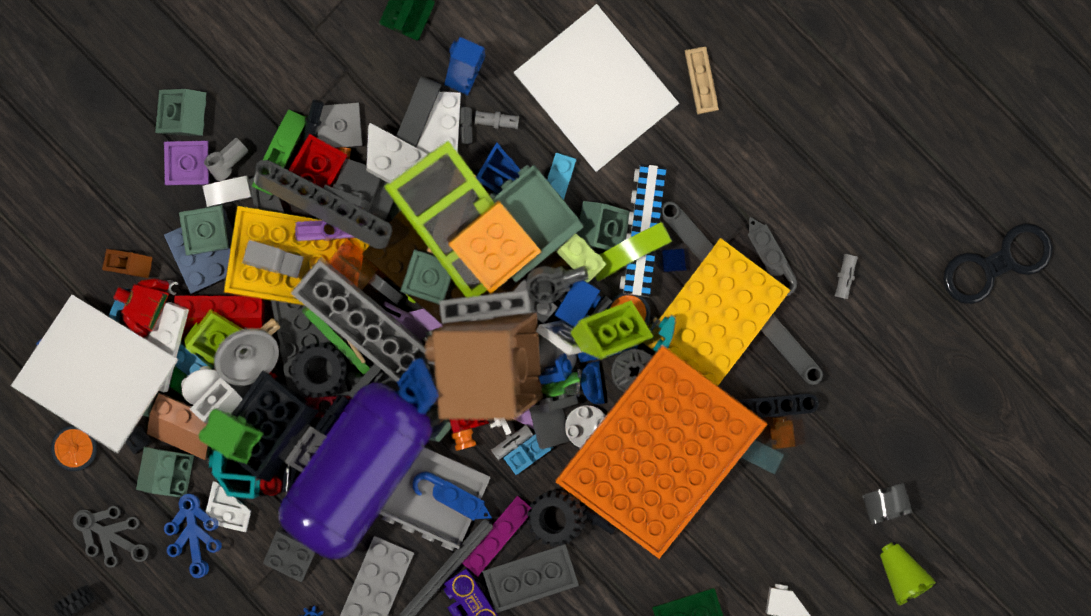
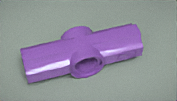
(315, 231)

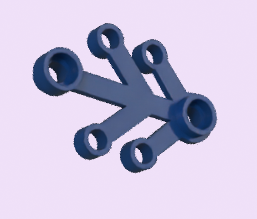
(193, 533)

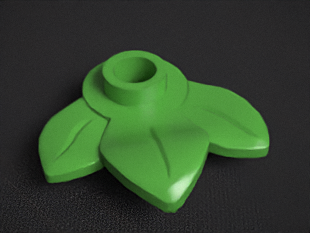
(558, 388)

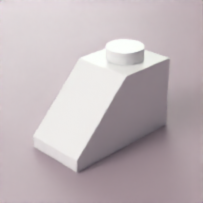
(218, 396)
(784, 602)

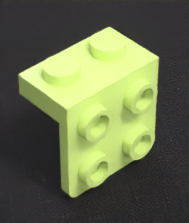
(578, 253)

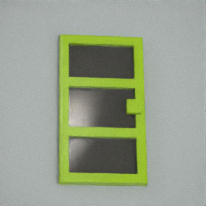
(440, 202)

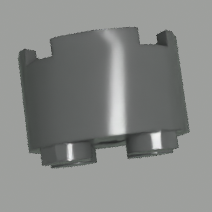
(887, 503)

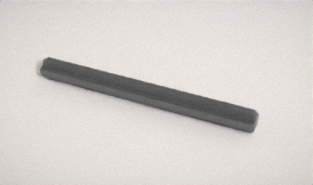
(447, 569)

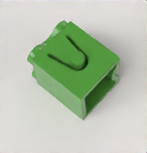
(230, 435)

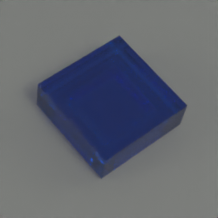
(674, 260)

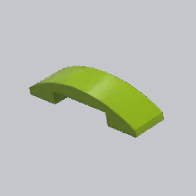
(633, 249)

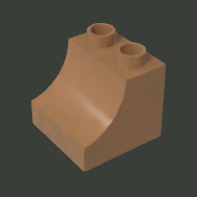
(486, 367)

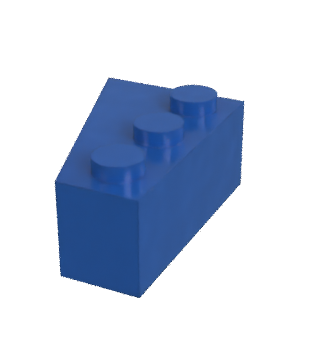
(464, 65)
(497, 170)

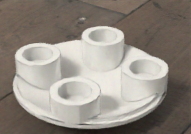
(198, 383)
(582, 423)

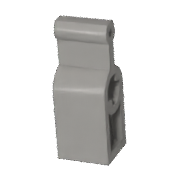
(272, 259)

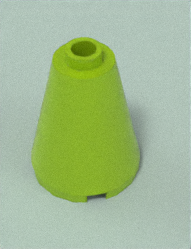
(904, 574)

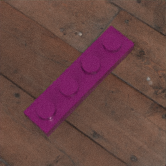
(502, 531)

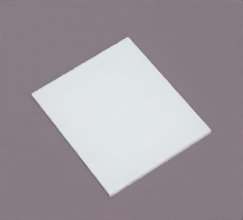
(596, 88)
(94, 373)

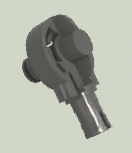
(552, 282)

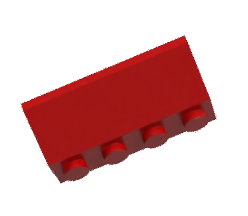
(240, 310)

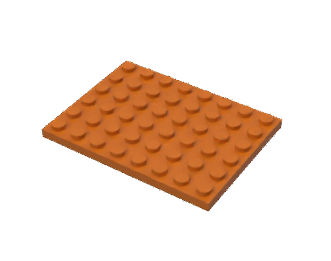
(660, 451)

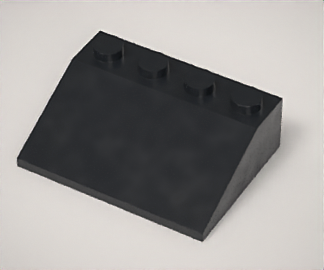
(281, 418)

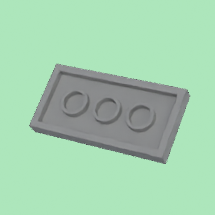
(378, 579)

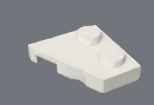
(227, 510)

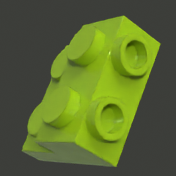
(208, 335)

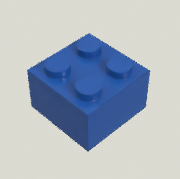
(577, 303)

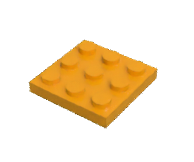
(494, 247)

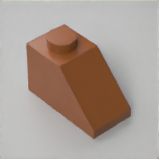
(127, 263)

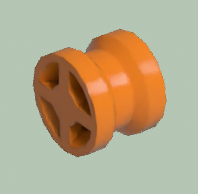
(463, 439)

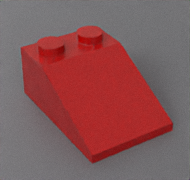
(318, 162)

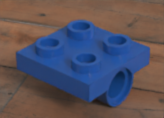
(417, 386)

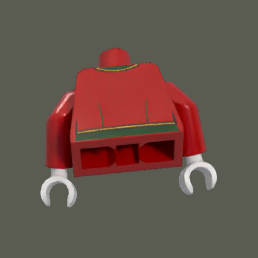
(144, 304)

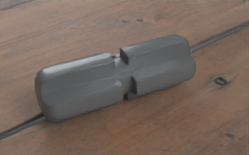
(465, 121)

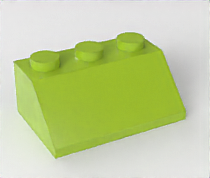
(611, 331)

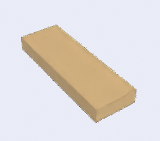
(701, 80)

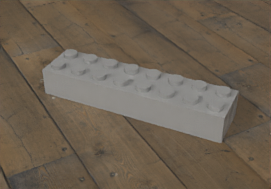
(360, 320)

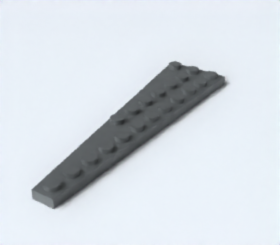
(295, 327)

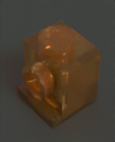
(782, 433)

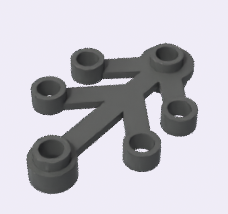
(108, 534)

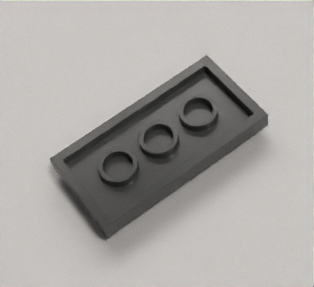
(530, 578)

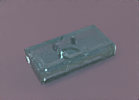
(763, 456)

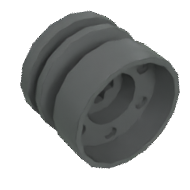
(622, 363)

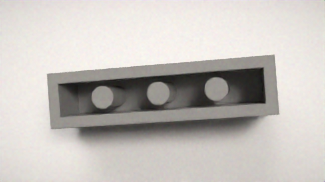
(484, 306)

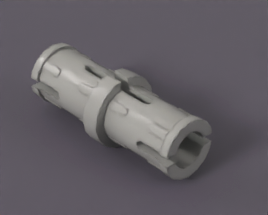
(496, 119)
(846, 276)
(512, 442)

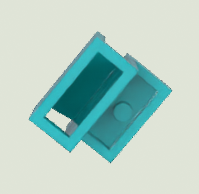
(218, 463)

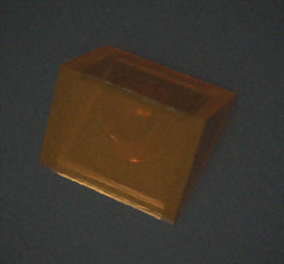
(353, 264)

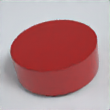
(273, 487)

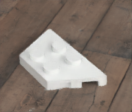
(389, 155)

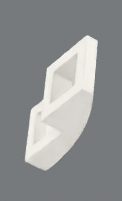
(227, 191)

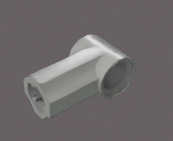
(221, 162)

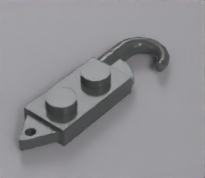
(770, 253)

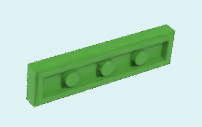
(335, 340)

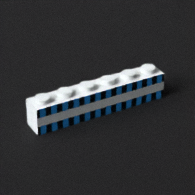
(645, 215)

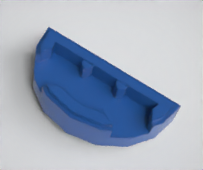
(592, 383)

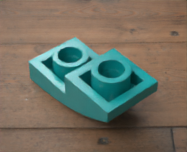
(667, 330)

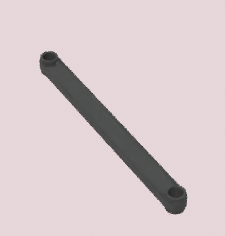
(773, 329)

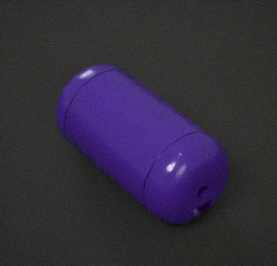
(354, 471)

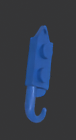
(453, 496)

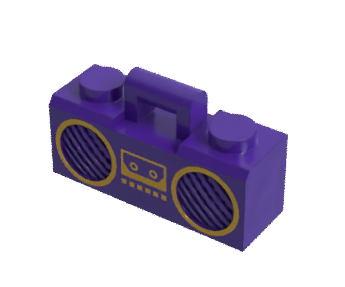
(468, 594)

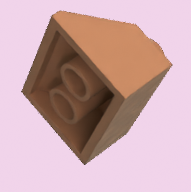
(177, 425)

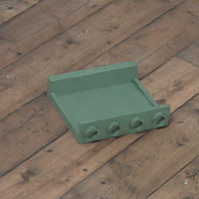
(538, 212)

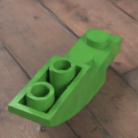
(284, 141)

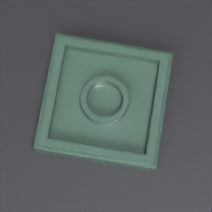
(204, 230)
(426, 278)

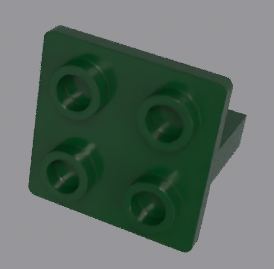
(407, 16)

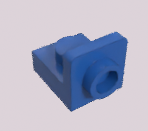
(557, 372)

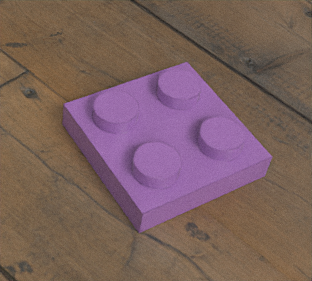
(185, 163)

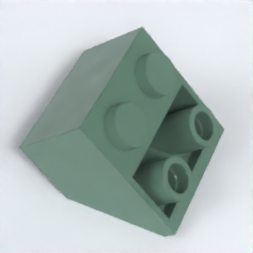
(164, 472)

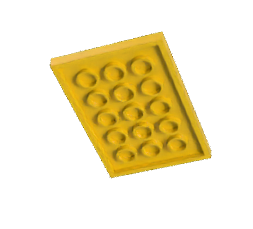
(279, 232)
(721, 311)

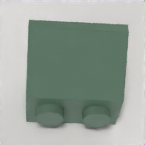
(181, 112)
(603, 225)

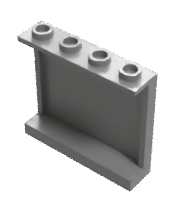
(426, 513)

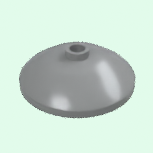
(244, 366)

